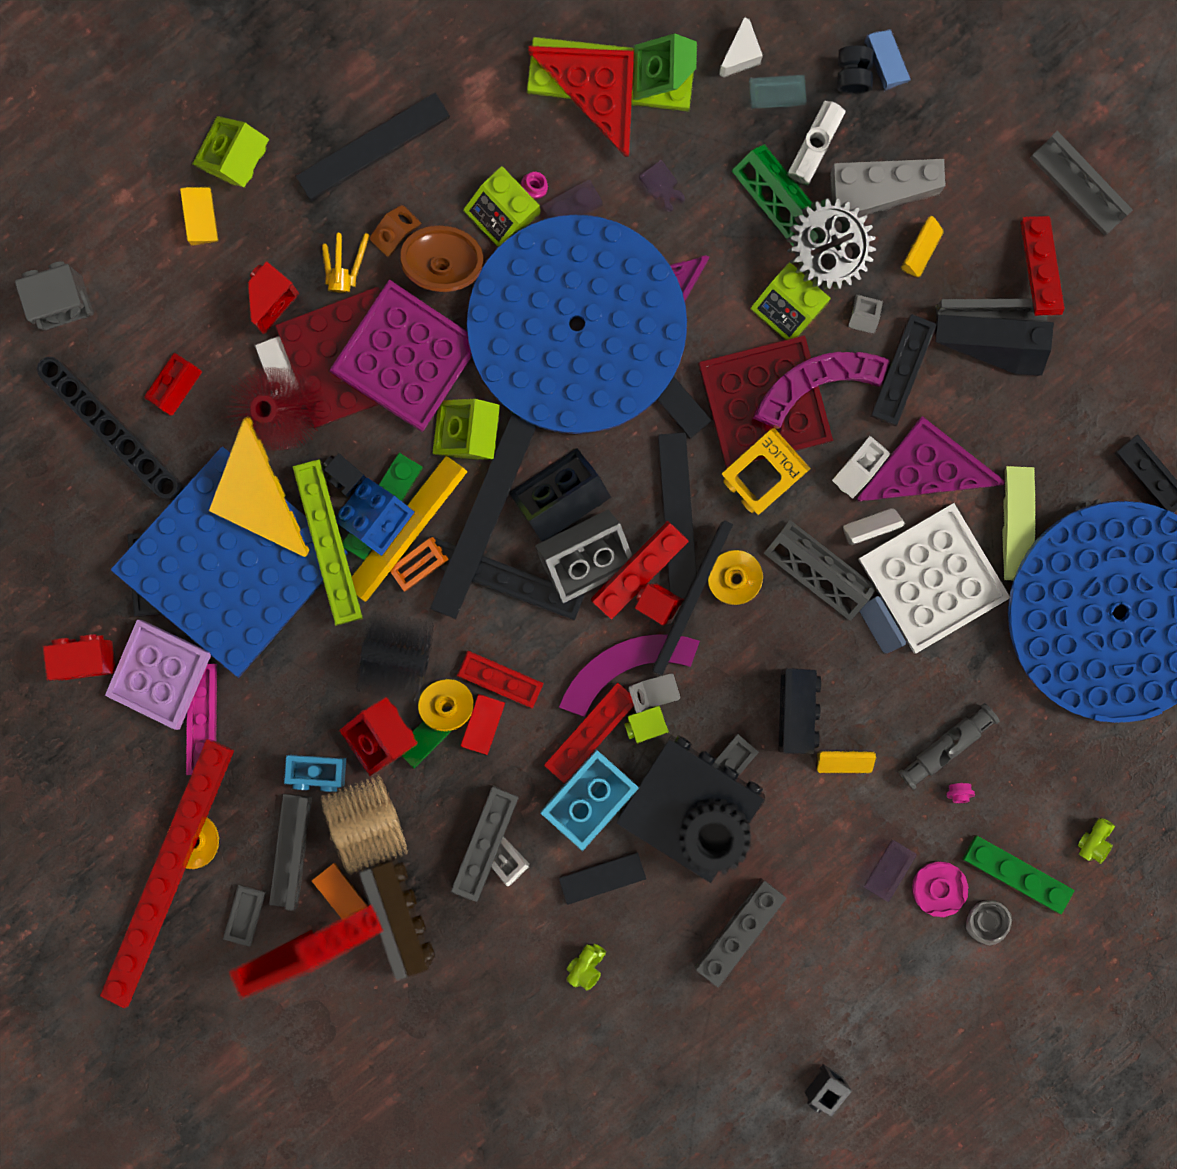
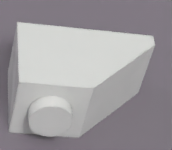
(861, 467)

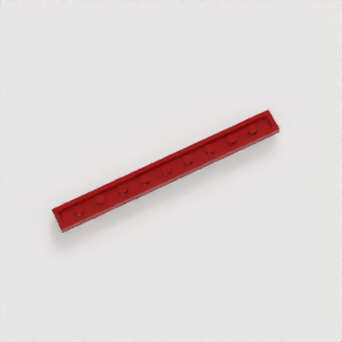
(167, 873)

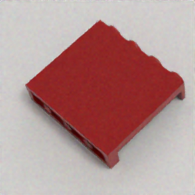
(305, 952)

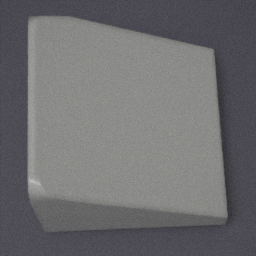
(865, 314)

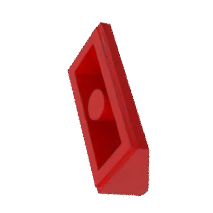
(173, 384)
(483, 724)

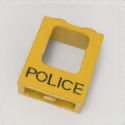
(781, 456)

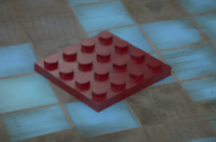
(313, 347)
(738, 385)

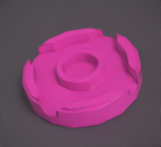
(940, 889)

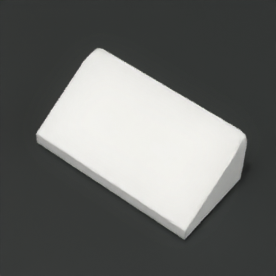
(873, 526)

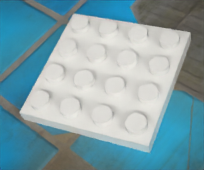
(934, 578)

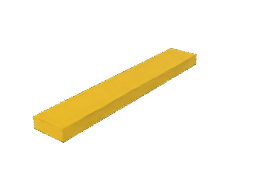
(424, 505)

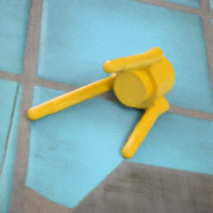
(338, 278)

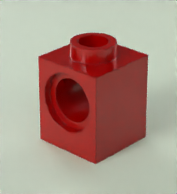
(658, 603)

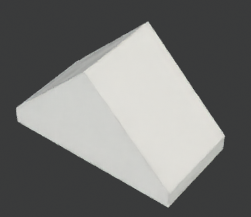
(743, 51)
(508, 863)

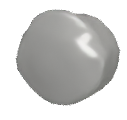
(988, 922)

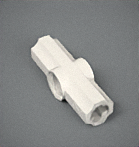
(823, 129)

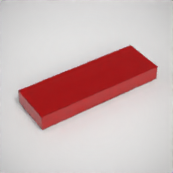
(500, 679)

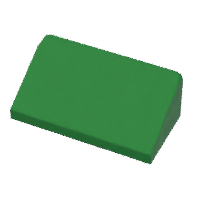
(427, 741)

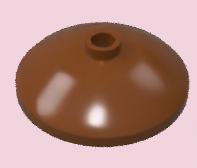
(441, 258)

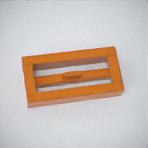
(435, 551)

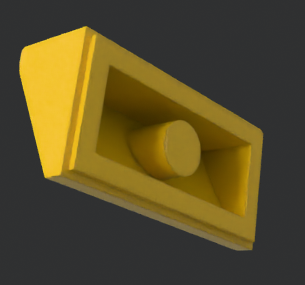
(199, 215)
(923, 247)
(845, 761)

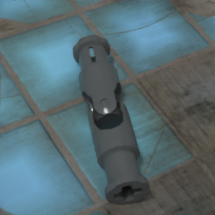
(944, 749)

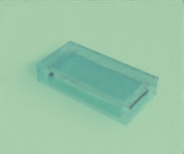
(777, 91)

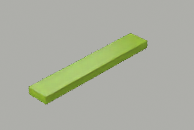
(327, 542)

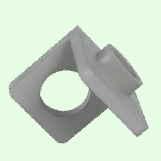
(654, 692)

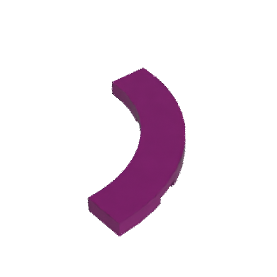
(816, 372)
(616, 661)

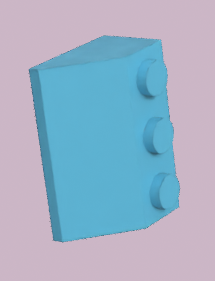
(589, 799)

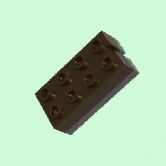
(396, 913)

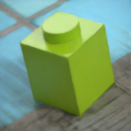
(646, 724)

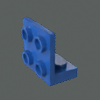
(374, 516)

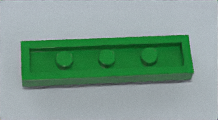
(396, 481)
(1018, 874)

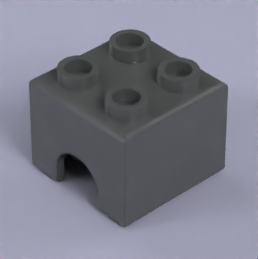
(53, 296)

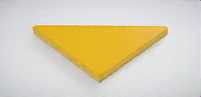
(254, 496)

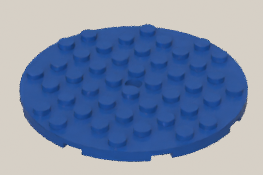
(564, 375)
(1066, 604)

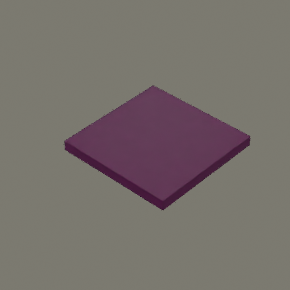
(404, 356)

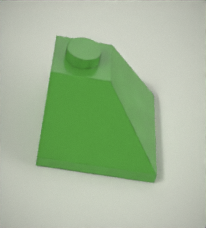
(663, 65)

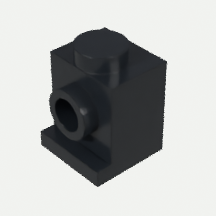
(343, 474)
(827, 1091)

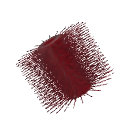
(276, 408)

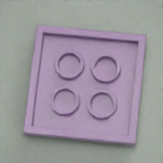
(158, 674)

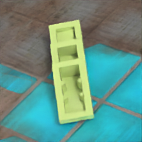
(1018, 517)

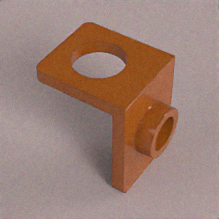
(393, 229)

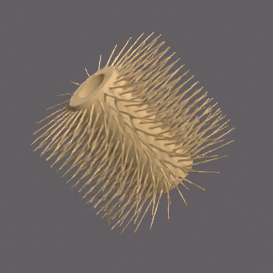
(364, 824)

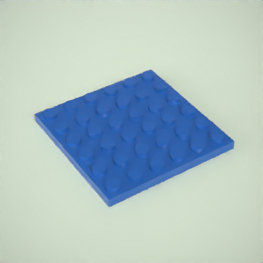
(217, 577)

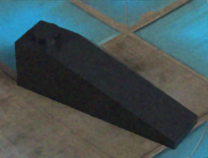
(1007, 343)

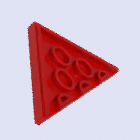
(597, 83)

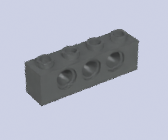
(740, 932)

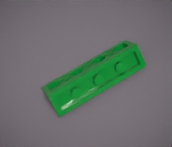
(782, 185)

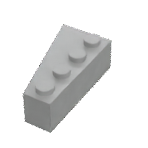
(885, 183)

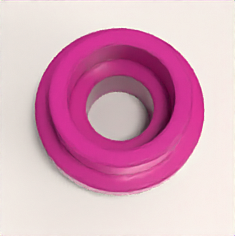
(538, 181)
(960, 792)

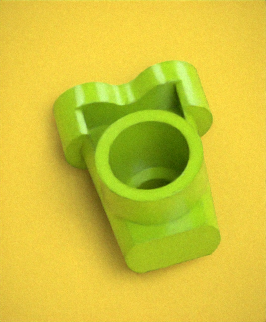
(1094, 844)
(583, 969)

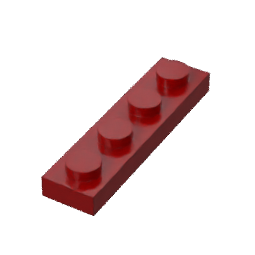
(1042, 266)
(639, 570)
(590, 733)

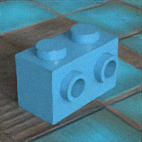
(316, 771)

